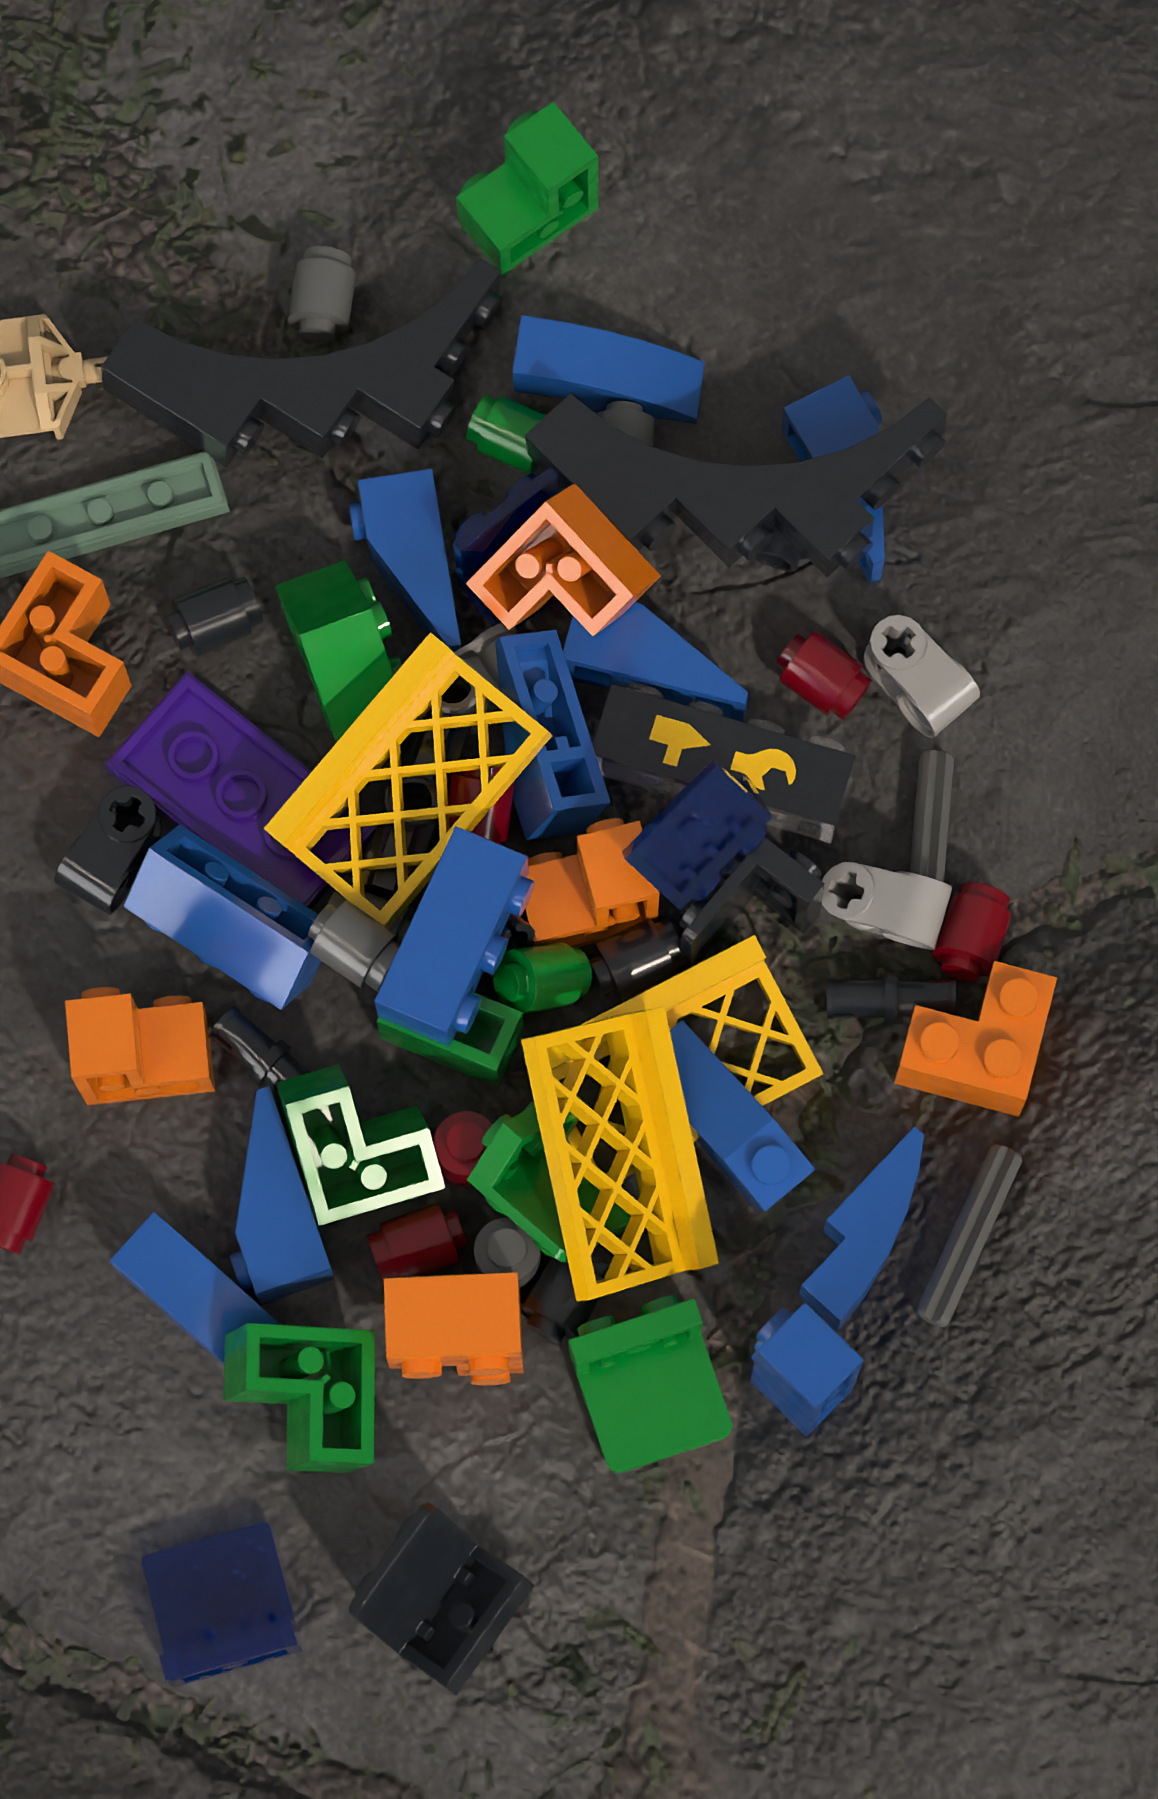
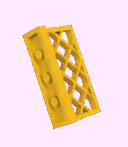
(365, 749)
(697, 988)
(655, 1142)

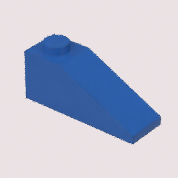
(830, 423)
(408, 547)
(650, 653)
(563, 782)
(735, 1126)
(274, 1220)

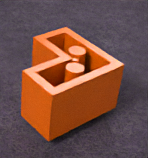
(565, 553)
(48, 648)
(589, 892)
(137, 1052)
(982, 1059)
(455, 1323)

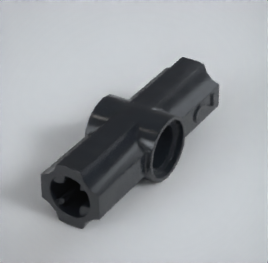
(421, 832)

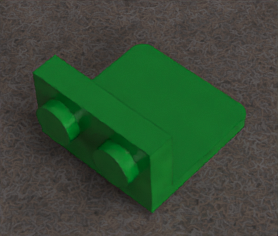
(518, 1181)
(649, 1384)

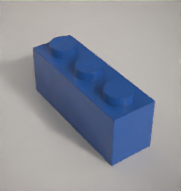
(226, 916)
(455, 937)
(803, 1366)

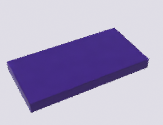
(225, 785)

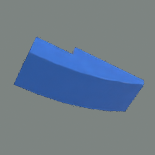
(605, 368)
(865, 1233)
(186, 1285)

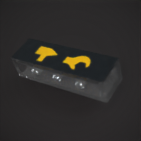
(669, 744)

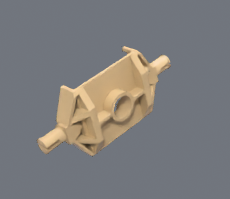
(40, 377)

